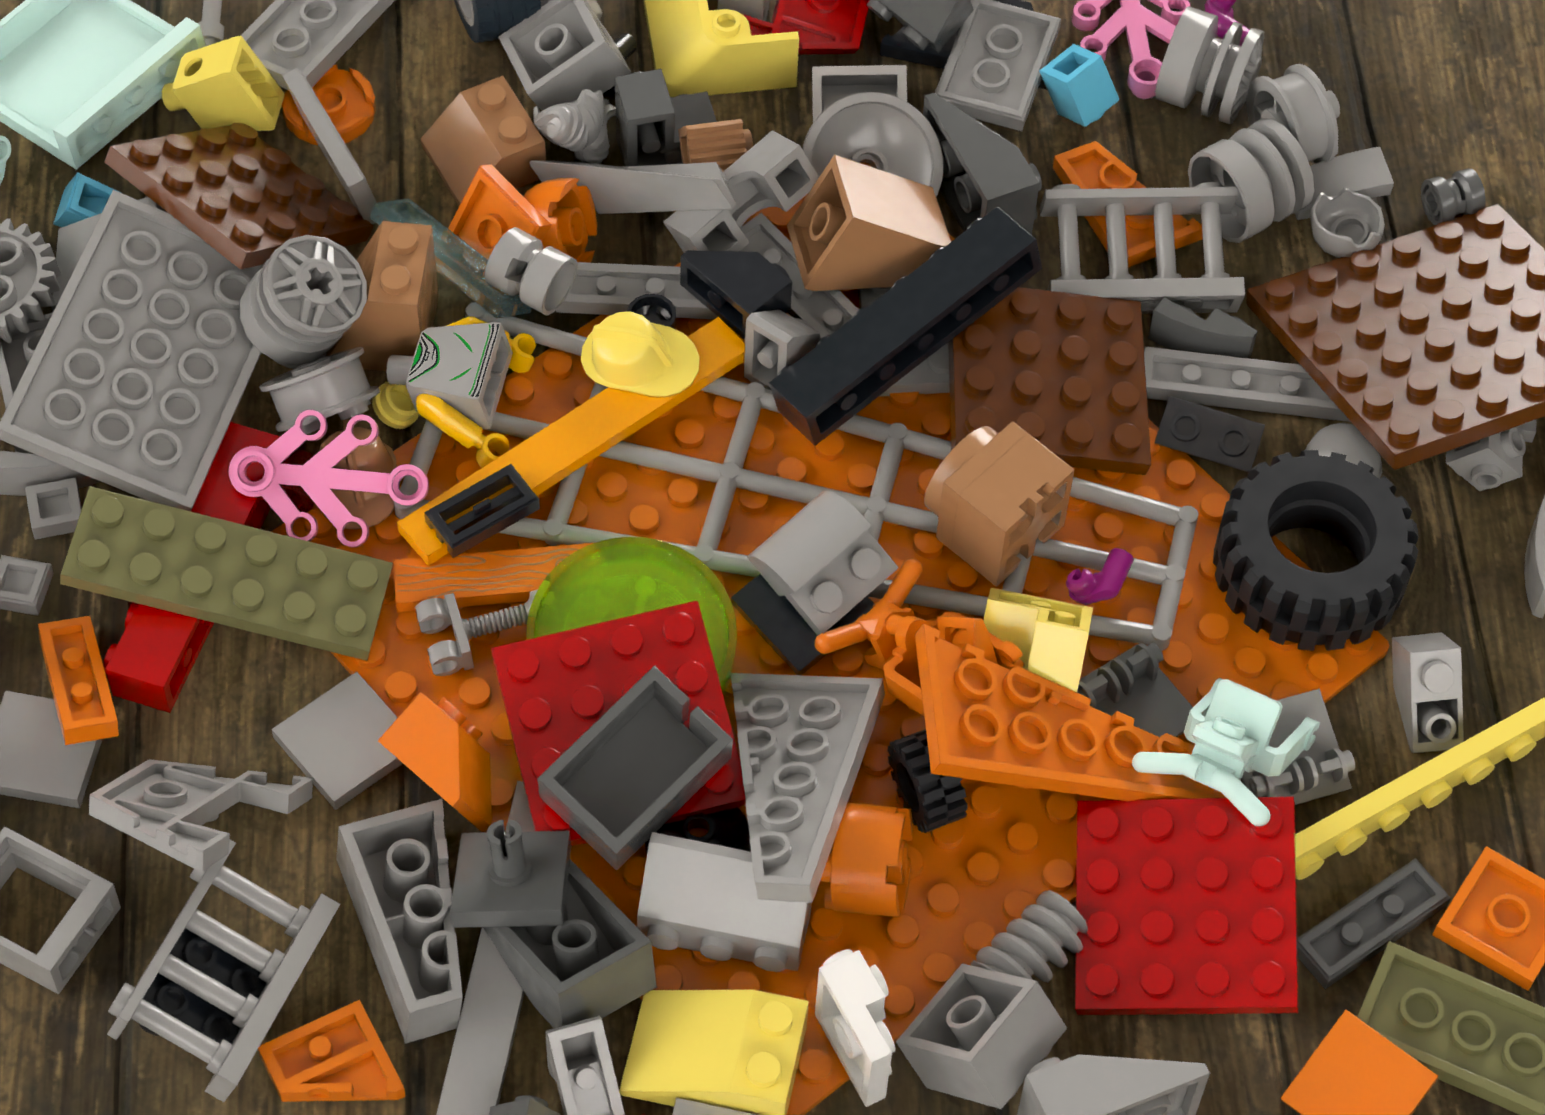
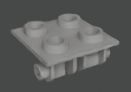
(1314, 772)

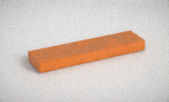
(478, 576)

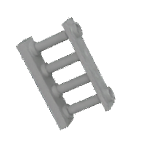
(1200, 295)
(250, 1013)

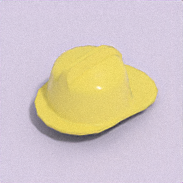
(639, 356)

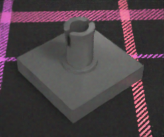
(511, 877)

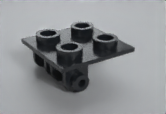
(190, 1007)

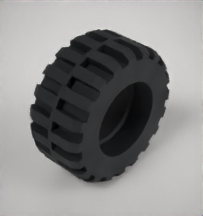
(1326, 497)

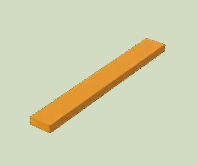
(582, 435)

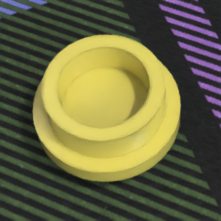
(394, 406)

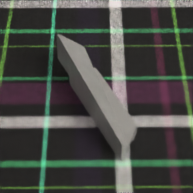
(645, 187)

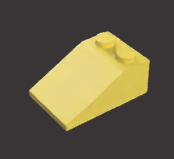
(717, 1049)

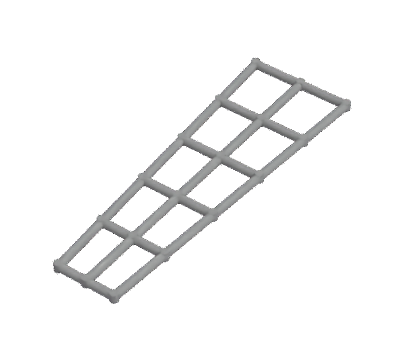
(873, 508)

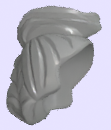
(578, 125)

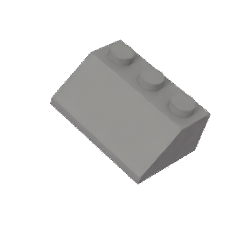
(708, 903)

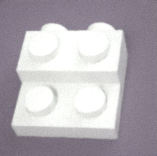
(851, 1014)

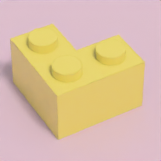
(1045, 630)

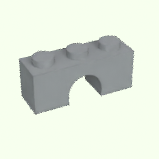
(766, 176)

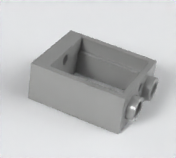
(79, 928)

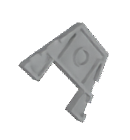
(172, 800)

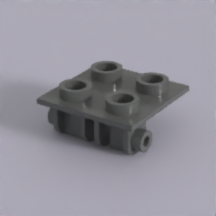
(1138, 689)

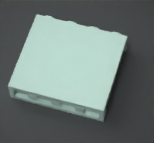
(85, 70)

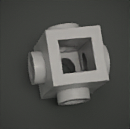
(1490, 459)

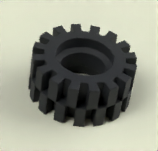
(931, 797)

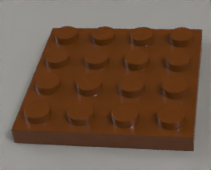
(236, 192)
(1062, 372)

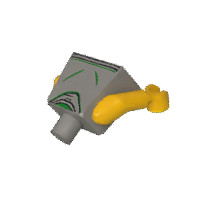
(460, 378)

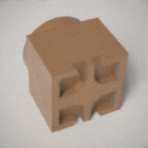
(998, 498)

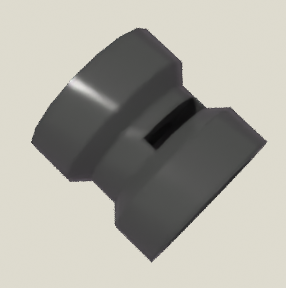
(1452, 196)

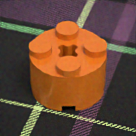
(869, 861)

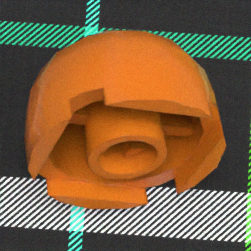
(569, 212)

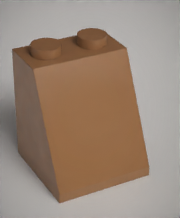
(864, 228)
(399, 294)

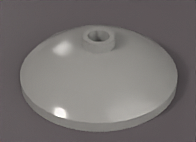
(879, 132)

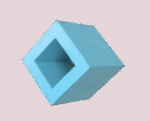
(1079, 85)

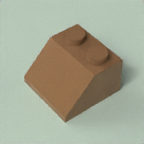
(484, 129)

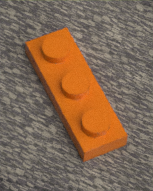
(78, 680)

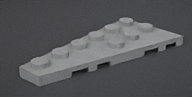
(798, 767)

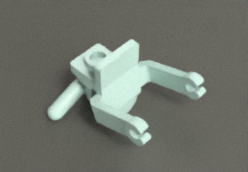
(1232, 737)

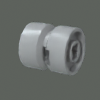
(527, 269)

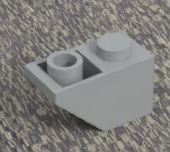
(1429, 690)

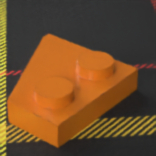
(332, 1060)

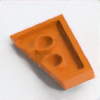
(1097, 168)

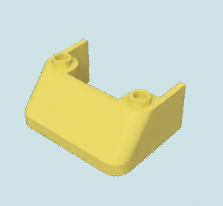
(716, 50)

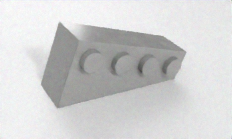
(403, 902)

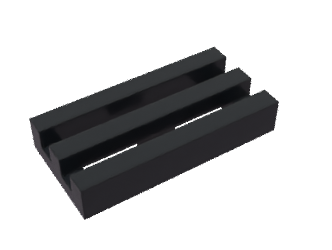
(486, 517)

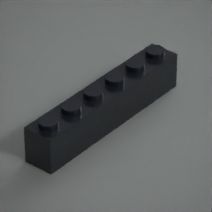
(905, 325)

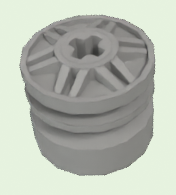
(1209, 65)
(1265, 168)
(303, 299)

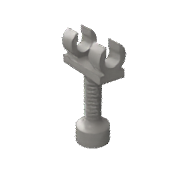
(449, 655)

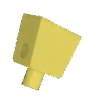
(225, 87)

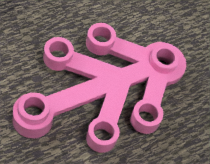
(1136, 20)
(319, 477)

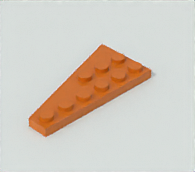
(1033, 731)

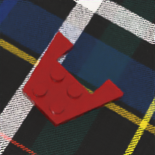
(821, 24)

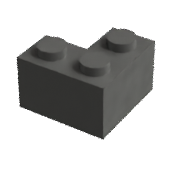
(651, 119)

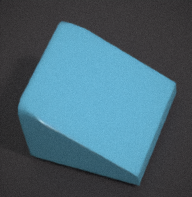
(81, 200)

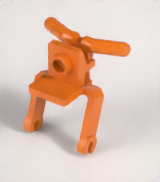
(894, 642)

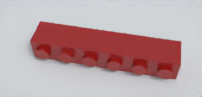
(163, 645)

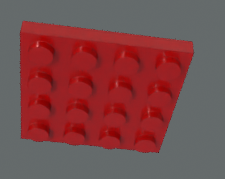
(571, 678)
(1186, 908)

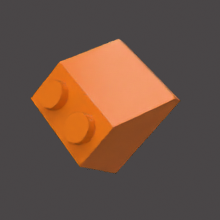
(445, 754)

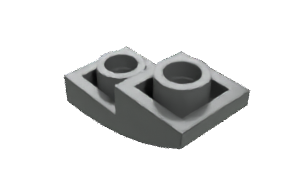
(1183, 330)

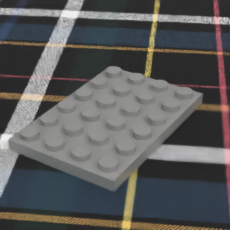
(138, 359)

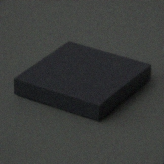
(783, 625)

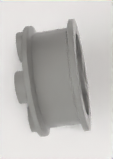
(1300, 105)
(325, 385)

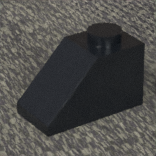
(735, 284)

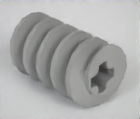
(1035, 939)

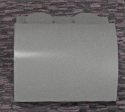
(823, 560)

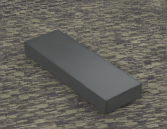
(1370, 922)

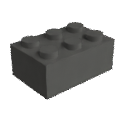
(635, 768)

